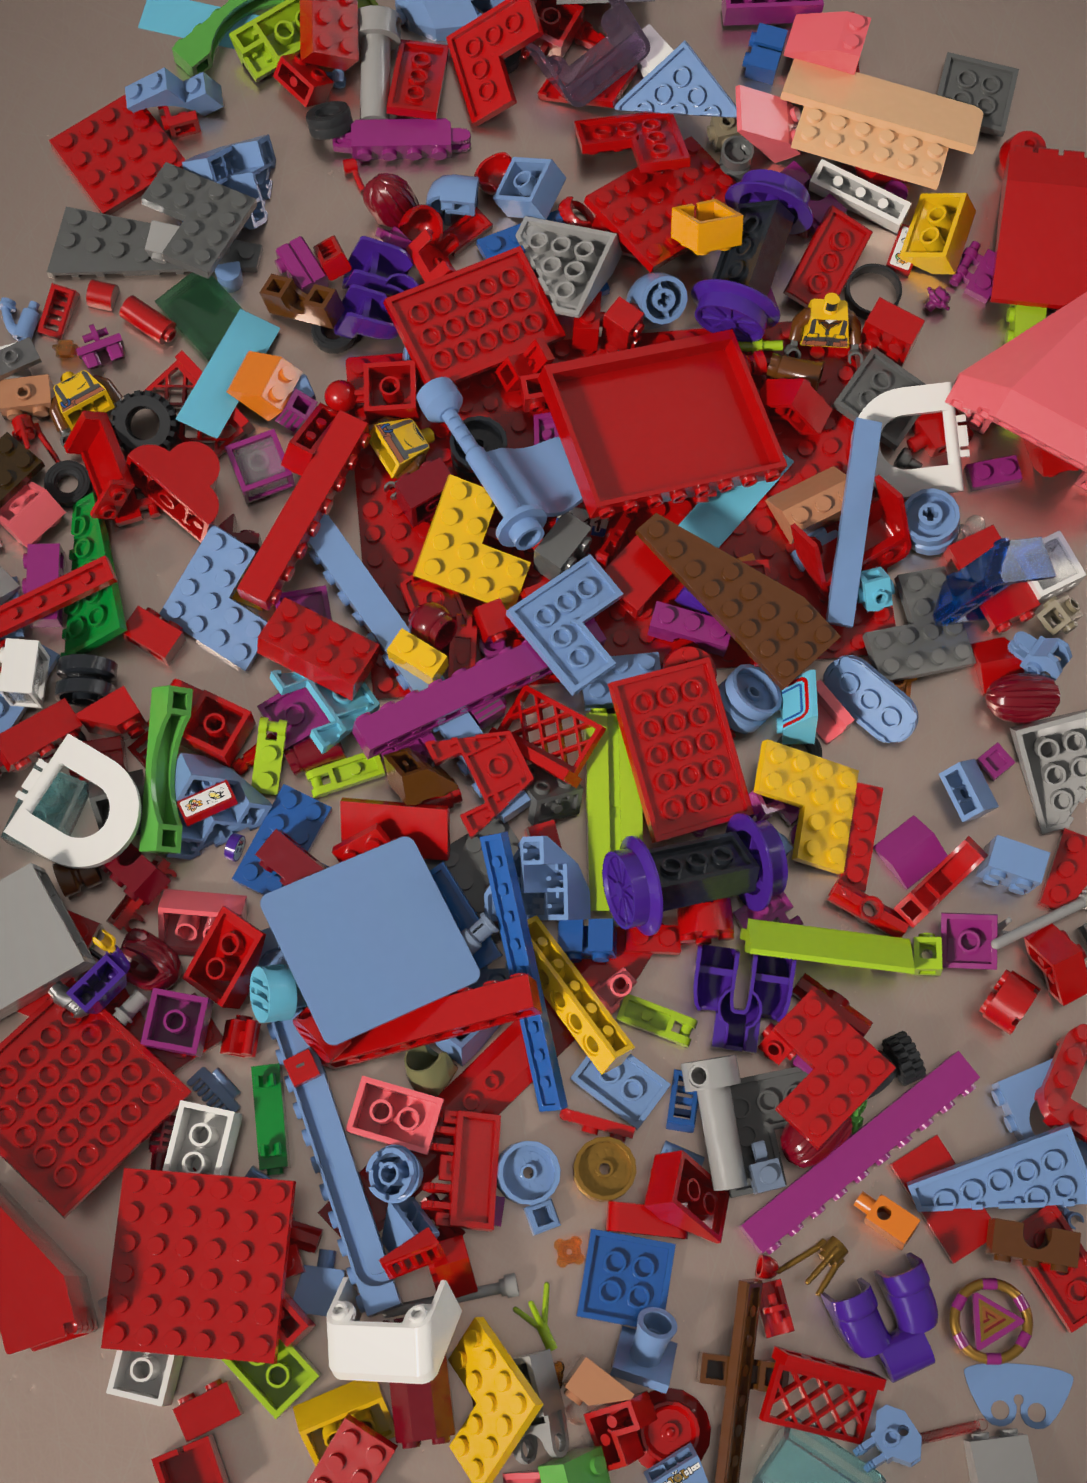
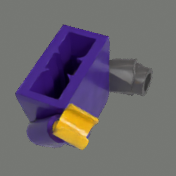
(98, 985)

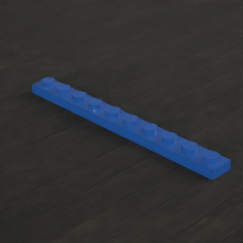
(521, 959)

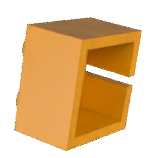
(712, 229)

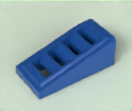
(681, 1124)

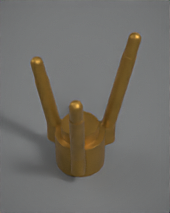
(831, 1254)

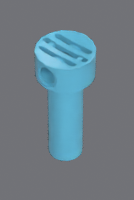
(274, 993)

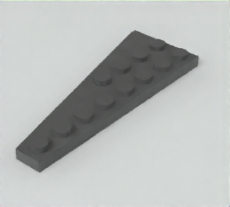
(116, 245)

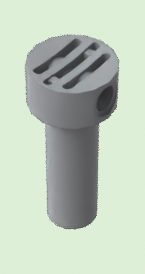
(377, 35)
(712, 1082)

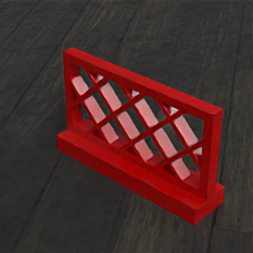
(192, 373)
(542, 757)
(833, 1373)

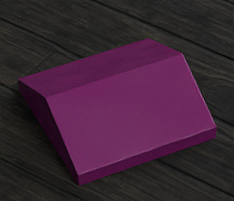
(910, 851)
(968, 940)

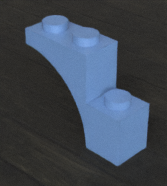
(166, 89)

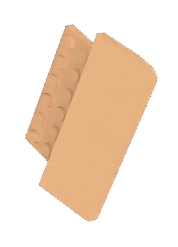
(878, 123)

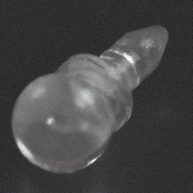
(972, 525)

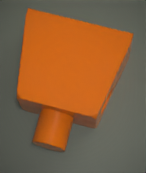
(897, 1228)

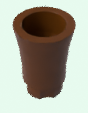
(793, 368)

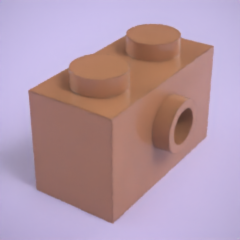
(26, 396)

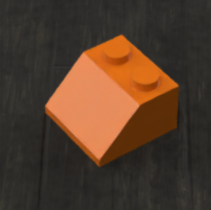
(264, 383)

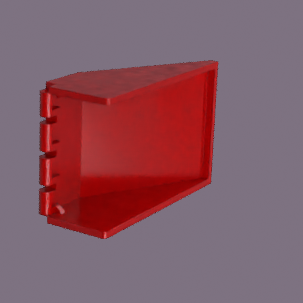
(1041, 229)
(41, 1288)

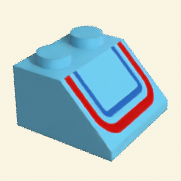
(799, 710)

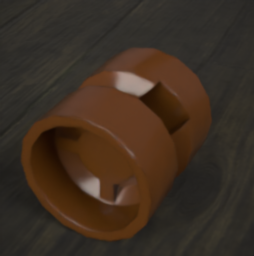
(72, 879)

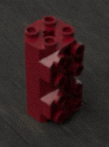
(423, 1409)

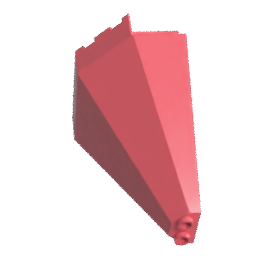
(1035, 386)

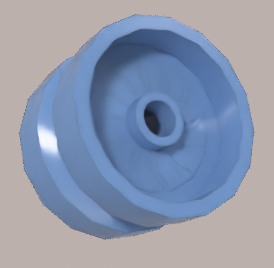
(932, 521)
(749, 698)
(543, 1179)

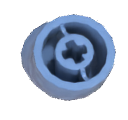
(659, 298)

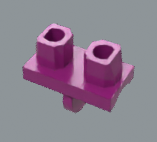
(111, 344)

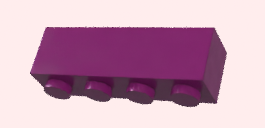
(766, 11)

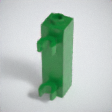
(270, 1119)

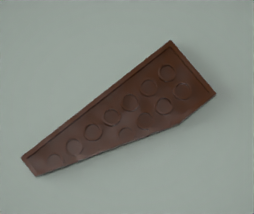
(759, 613)

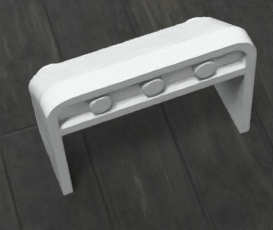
(390, 1350)

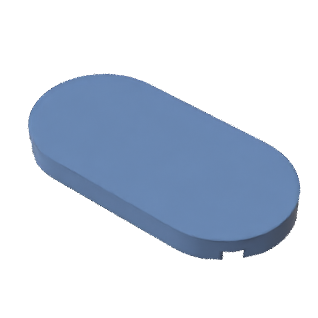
(871, 699)

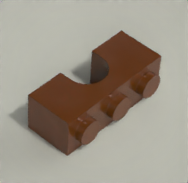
(319, 307)
(1007, 1241)
(714, 1371)

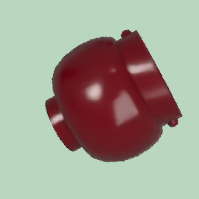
(432, 624)

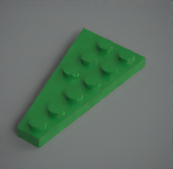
(101, 614)

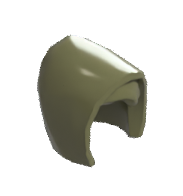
(428, 1070)

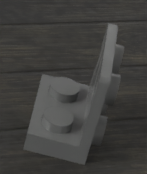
(551, 797)

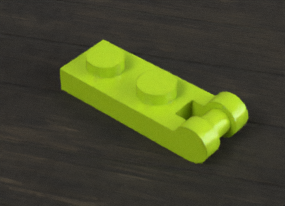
(269, 756)
(345, 774)
(656, 1019)

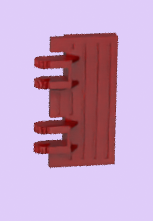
(470, 1170)

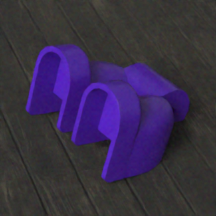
(376, 272)
(767, 997)
(915, 1313)

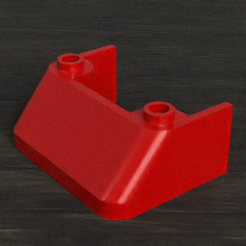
(885, 542)

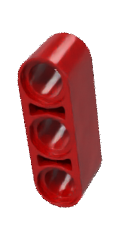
(639, 1220)

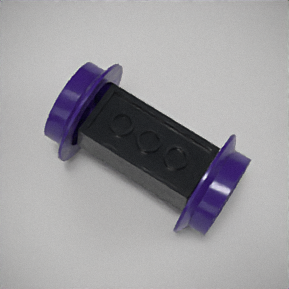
(740, 286)
(647, 881)

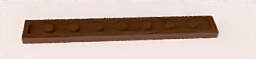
(739, 1381)

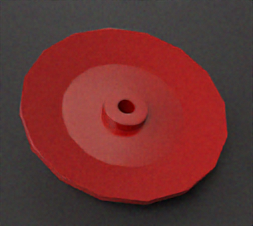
(678, 1423)

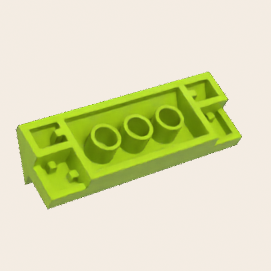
(271, 36)
(828, 946)

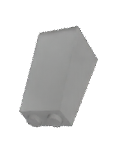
(1000, 1458)

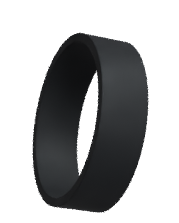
(877, 269)

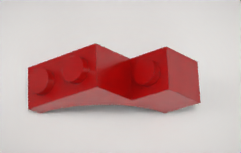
(940, 882)

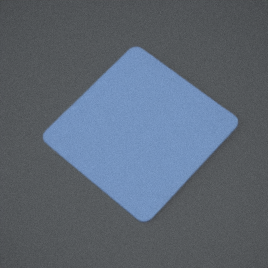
(369, 940)

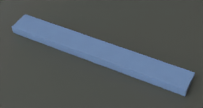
(853, 522)

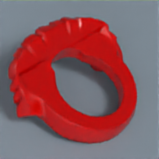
(565, 209)

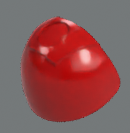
(492, 171)
(419, 219)

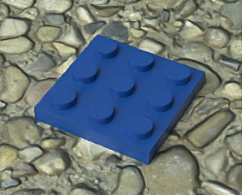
(624, 1277)

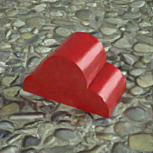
(179, 482)

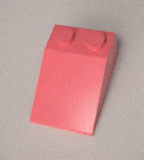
(828, 39)
(767, 122)
(394, 1115)

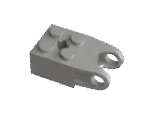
(551, 1418)

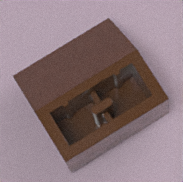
(416, 776)

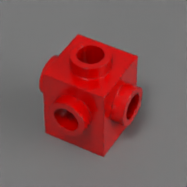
(774, 1047)

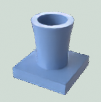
(647, 1353)

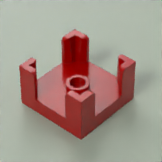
(432, 260)

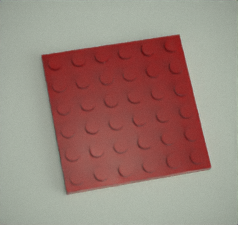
(78, 1100)
(199, 1265)

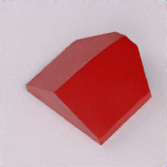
(994, 661)

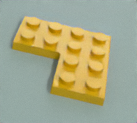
(455, 551)
(823, 794)
(502, 1398)

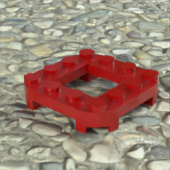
(1060, 1081)

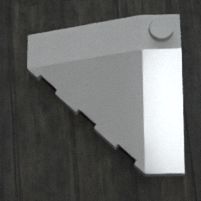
(569, 261)
(1054, 766)

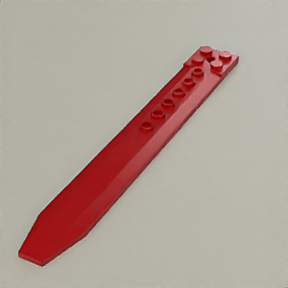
(502, 1071)

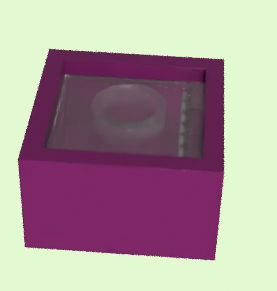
(258, 466)

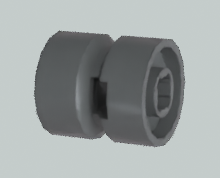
(736, 157)

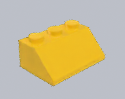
(938, 232)
(322, 1415)

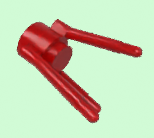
(25, 431)

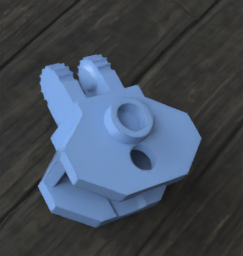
(1040, 654)
(892, 1445)

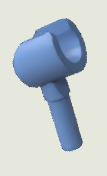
(338, 78)
(1069, 1214)

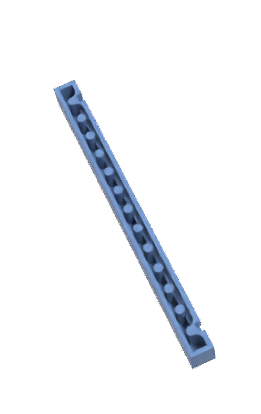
(383, 624)
(336, 1164)

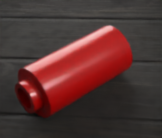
(148, 320)

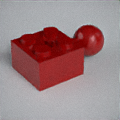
(387, 391)

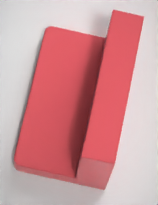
(832, 715)

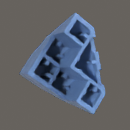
(435, 17)
(241, 167)
(199, 772)
(548, 882)

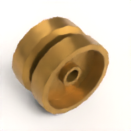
(619, 1177)

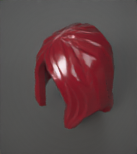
(388, 198)
(1023, 697)
(151, 961)
(803, 1154)

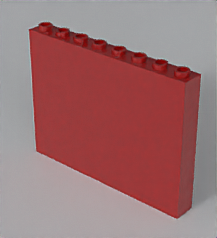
(661, 423)

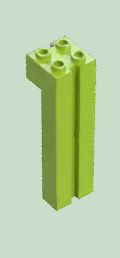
(611, 801)

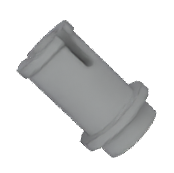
(130, 1008)

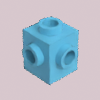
(875, 589)

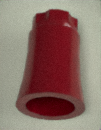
(307, 756)

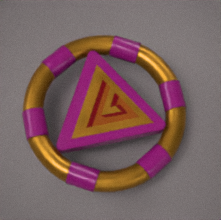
(991, 1321)

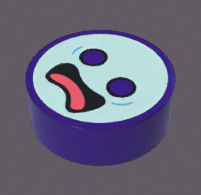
(234, 847)

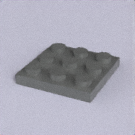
(980, 85)
(870, 380)

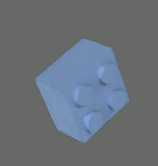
(529, 187)
(1013, 865)

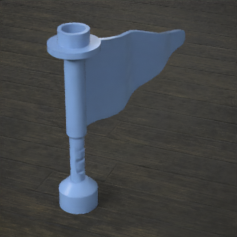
(521, 481)

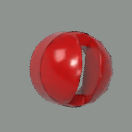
(766, 1267)

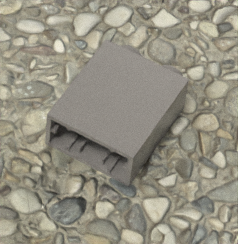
(35, 939)

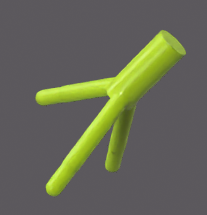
(540, 1323)

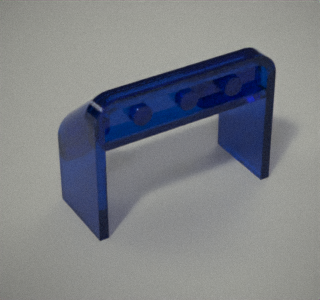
(988, 575)

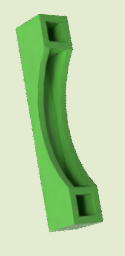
(198, 48)
(160, 818)

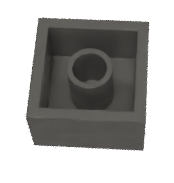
(562, 546)

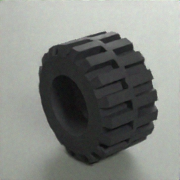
(144, 400)

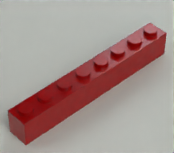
(304, 510)
(447, 1018)

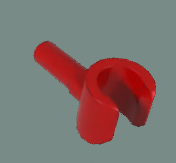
(350, 166)

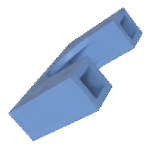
(1017, 1097)

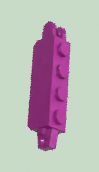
(402, 139)

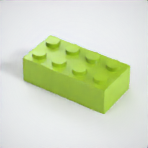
(277, 1384)

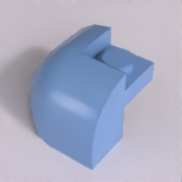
(453, 195)

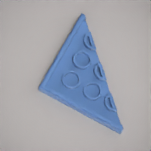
(679, 87)

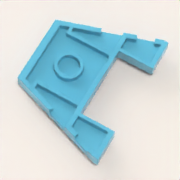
(337, 708)

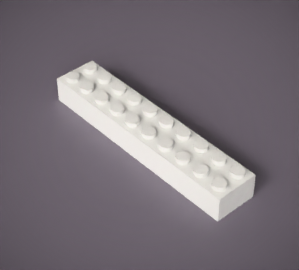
(203, 1140)

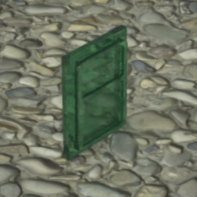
(200, 311)

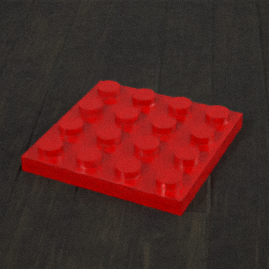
(115, 154)

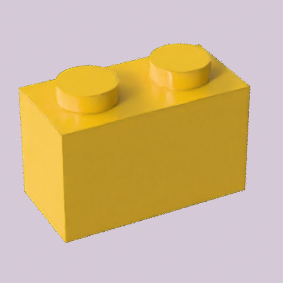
(417, 657)

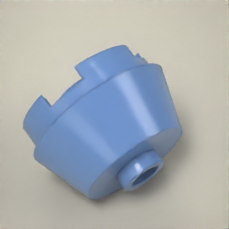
(394, 1173)

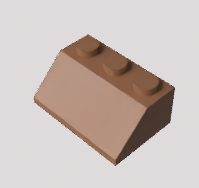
(810, 503)
(593, 1385)

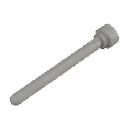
(1041, 922)
(506, 1287)

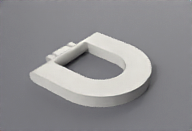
(918, 401)
(91, 850)

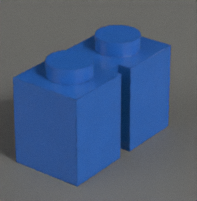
(765, 53)
(592, 942)

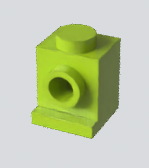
(932, 944)

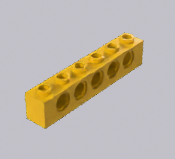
(577, 1003)

